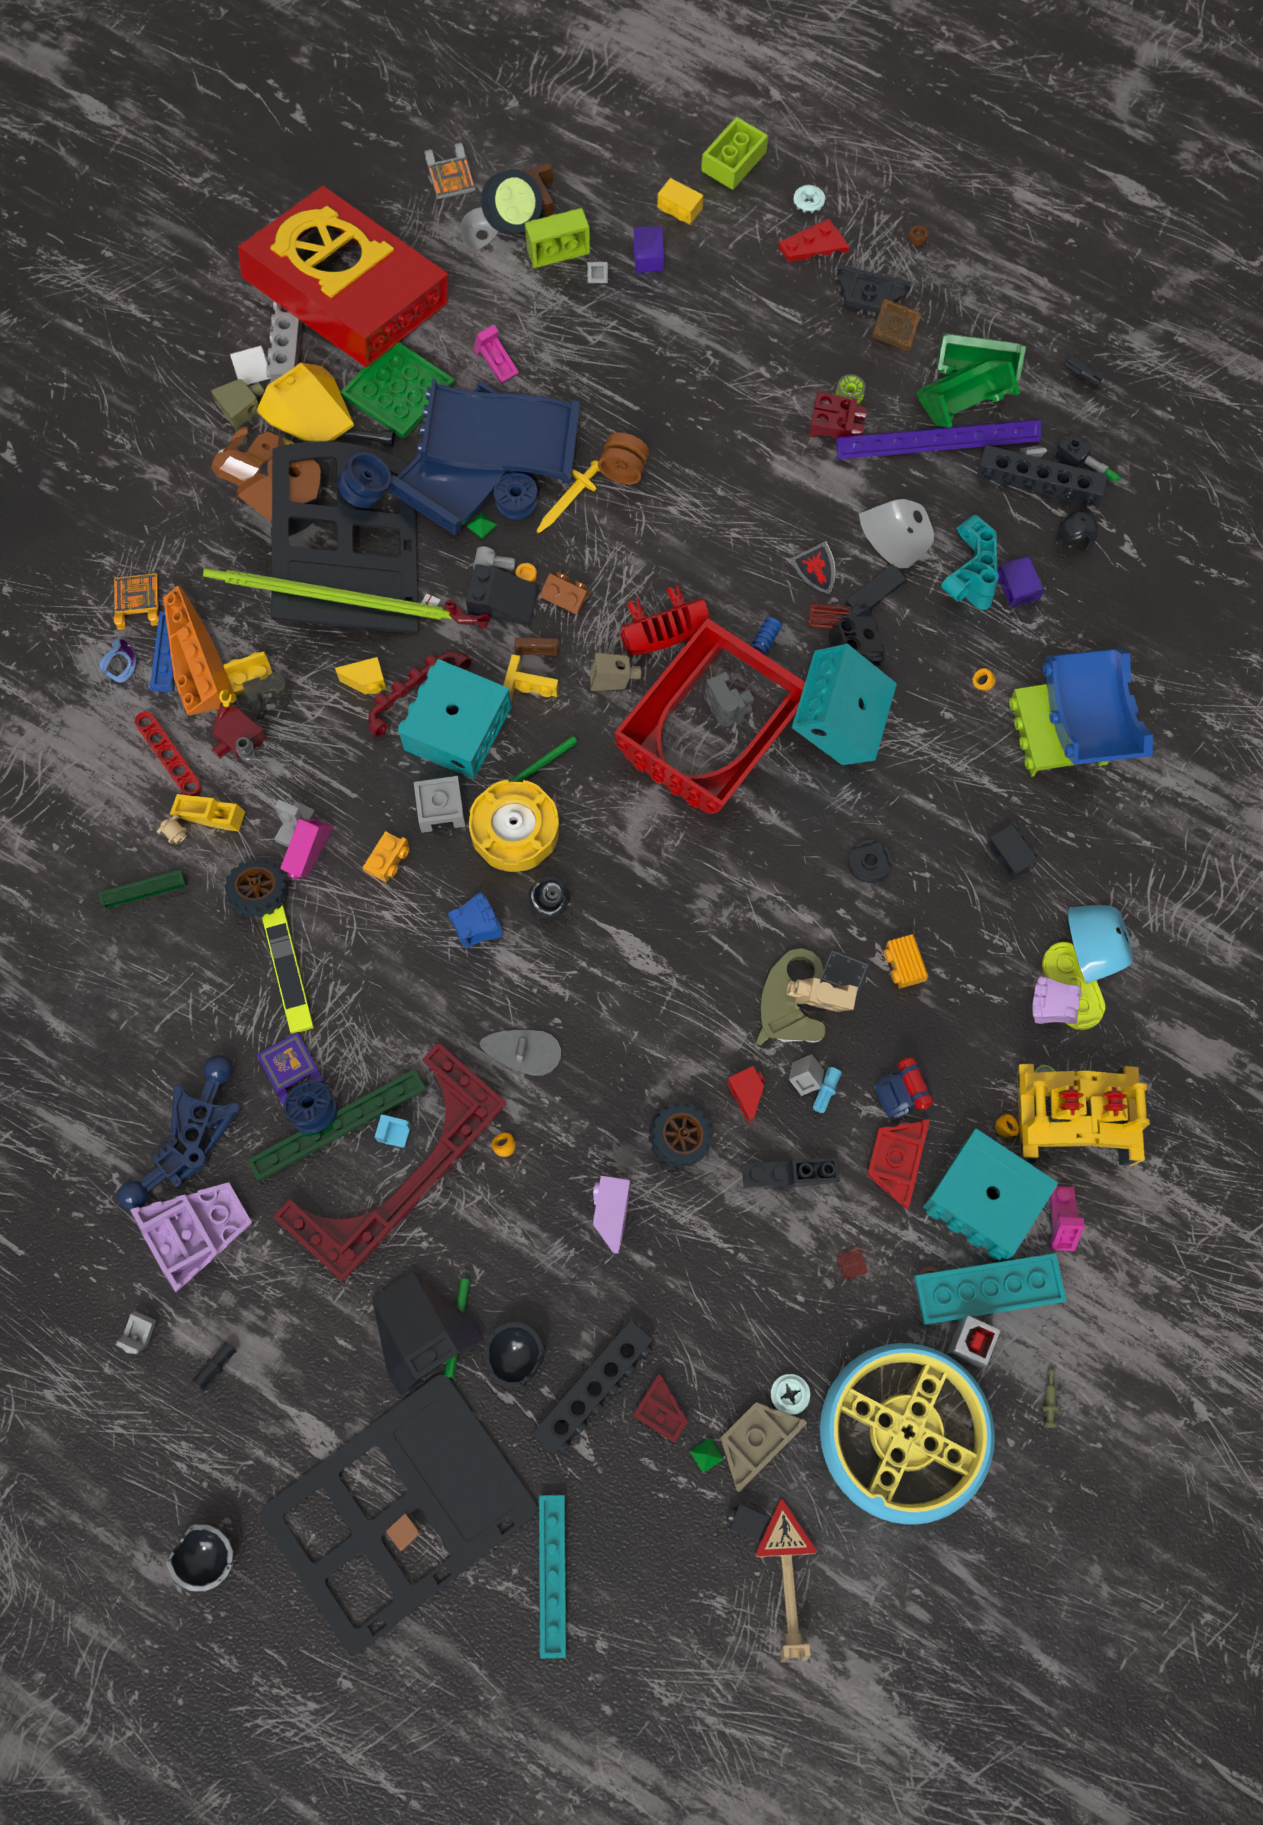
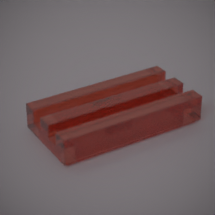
(828, 619)

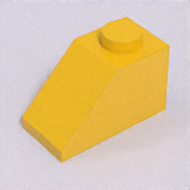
(363, 676)

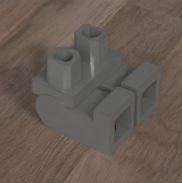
(727, 704)

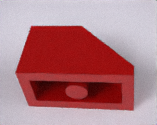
(747, 1091)

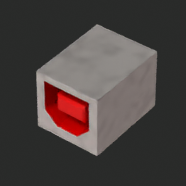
(973, 1342)

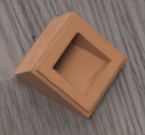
(403, 1532)

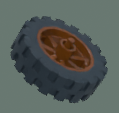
(253, 873)
(700, 1126)

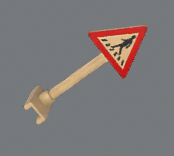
(784, 1539)

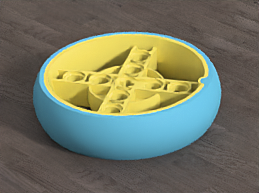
(971, 1465)

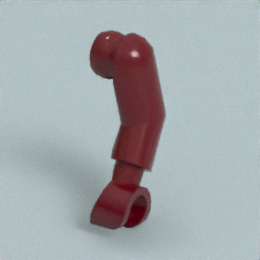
(465, 619)

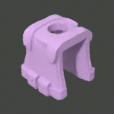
(1055, 1002)

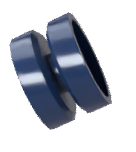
(364, 480)

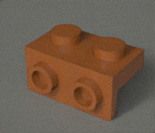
(565, 592)

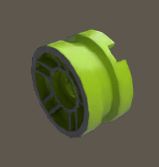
(851, 383)

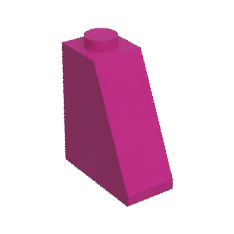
(305, 847)

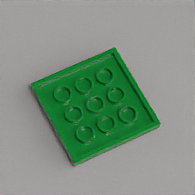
(395, 389)

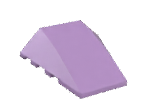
(191, 1230)

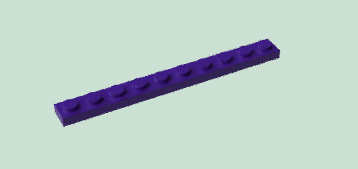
(938, 439)

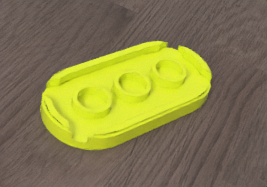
(1063, 967)

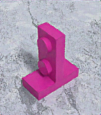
(494, 354)
(1065, 1220)

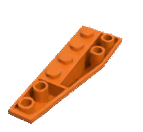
(194, 657)

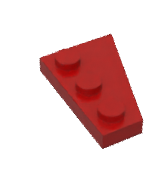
(818, 239)

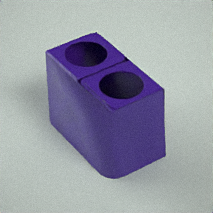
(648, 249)
(1019, 581)

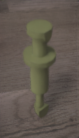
(1050, 1406)

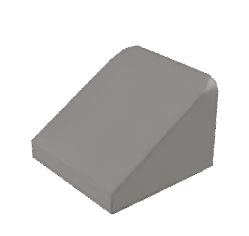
(597, 272)

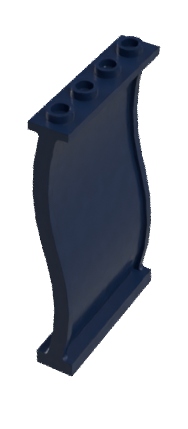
(499, 431)
(443, 491)

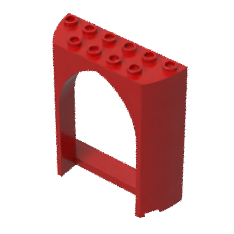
(642, 730)

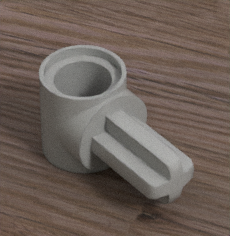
(487, 557)

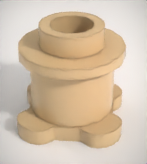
(173, 830)

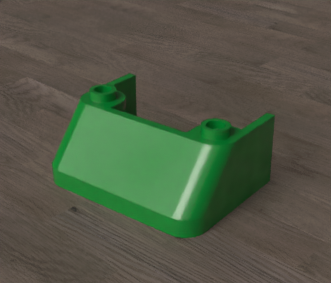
(960, 351)
(967, 387)

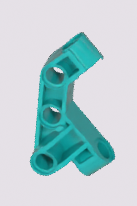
(979, 576)

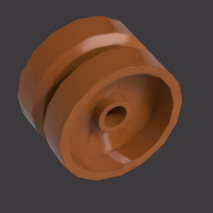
(623, 458)

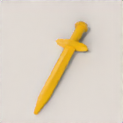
(583, 480)

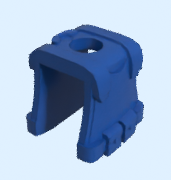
(475, 921)

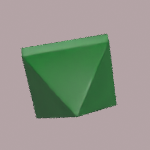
(481, 525)
(706, 1455)

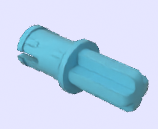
(827, 1089)

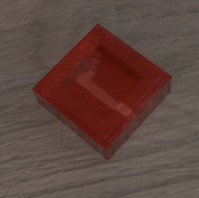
(851, 1264)

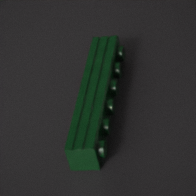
(142, 889)

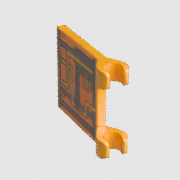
(135, 596)

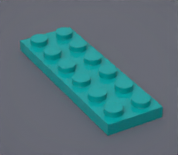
(989, 1289)

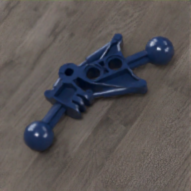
(170, 1161)

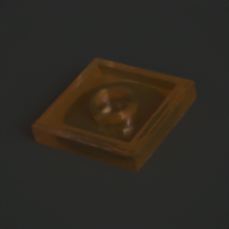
(896, 325)

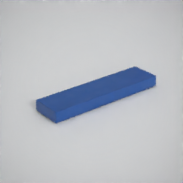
(162, 671)

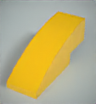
(208, 812)

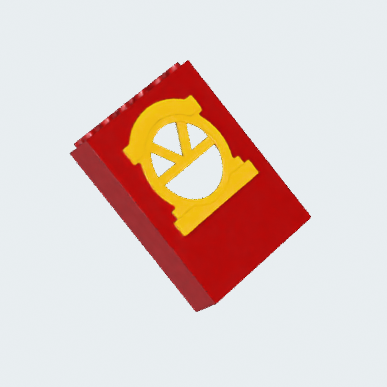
(354, 309)

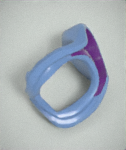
(121, 647)

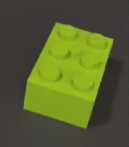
(734, 153)
(557, 238)

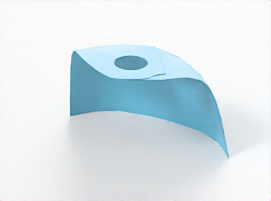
(1097, 943)

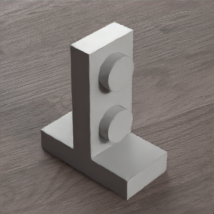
(289, 816)

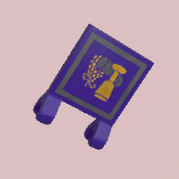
(288, 1064)

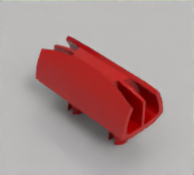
(665, 628)

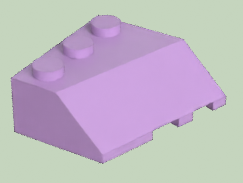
(611, 1203)

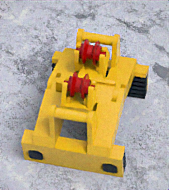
(1109, 1099)

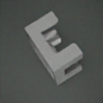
(439, 802)

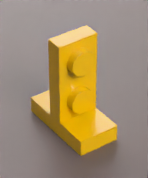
(527, 682)

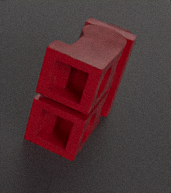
(836, 416)

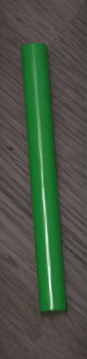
(544, 760)
(461, 1305)

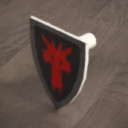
(817, 567)

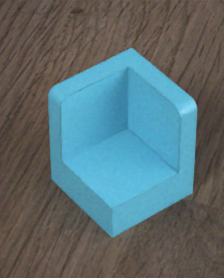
(392, 1131)

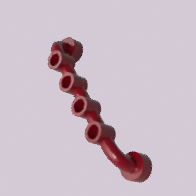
(400, 689)

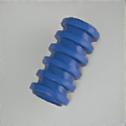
(766, 635)

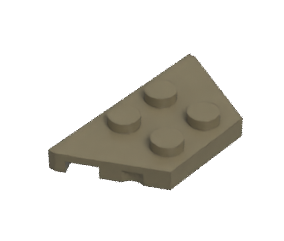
(757, 1440)

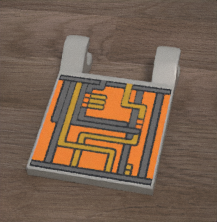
(450, 176)

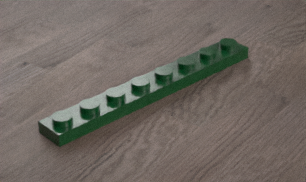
(346, 1120)

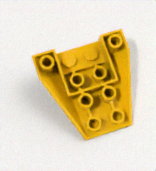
(306, 404)

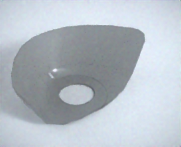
(477, 220)

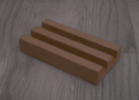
(536, 646)

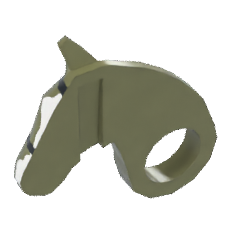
(779, 1013)

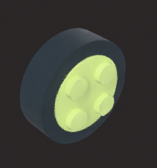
(511, 201)

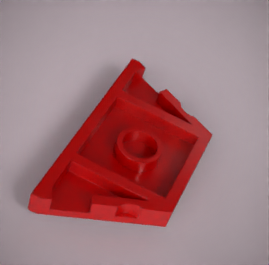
(897, 1159)

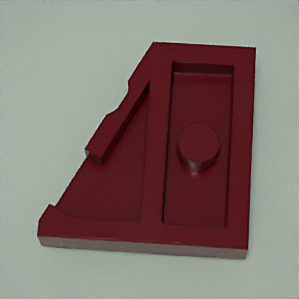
(661, 1411)

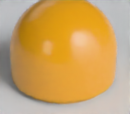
(990, 681)
(1003, 1130)
(506, 1149)

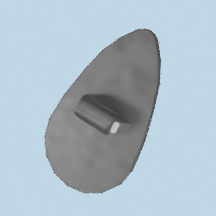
(523, 1050)

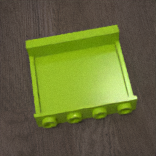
(1037, 734)

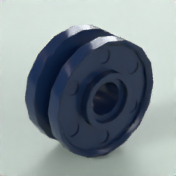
(516, 485)
(310, 1107)

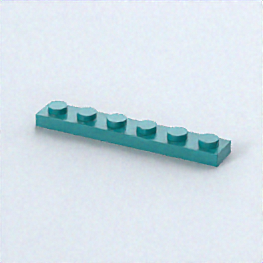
(552, 1576)

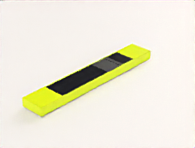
(287, 971)

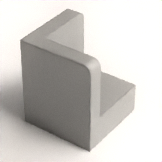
(806, 1075)

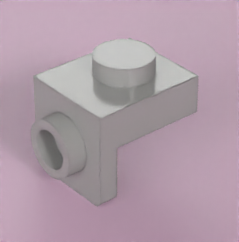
(136, 1333)

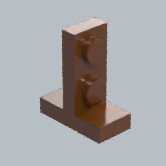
(543, 175)

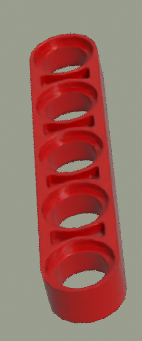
(164, 745)

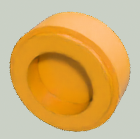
(527, 572)

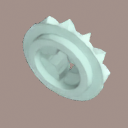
(809, 192)
(795, 1383)

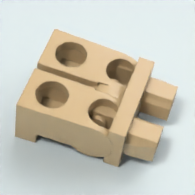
(822, 994)

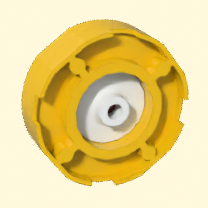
(514, 825)

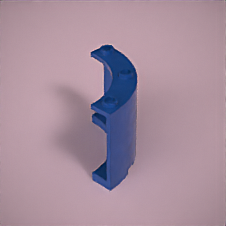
(1094, 706)

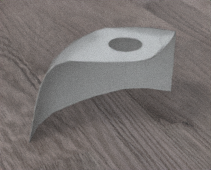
(887, 531)

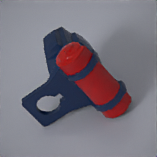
(904, 1090)

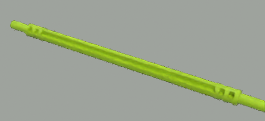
(327, 593)

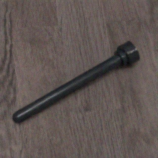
(385, 437)

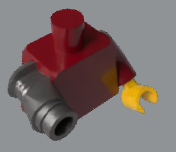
(235, 731)

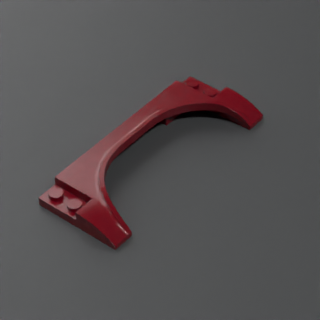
(351, 1241)

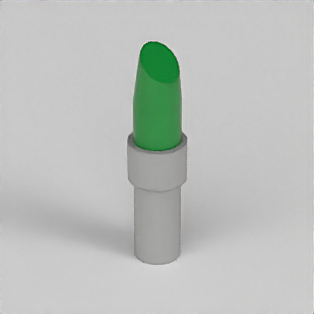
(1102, 468)

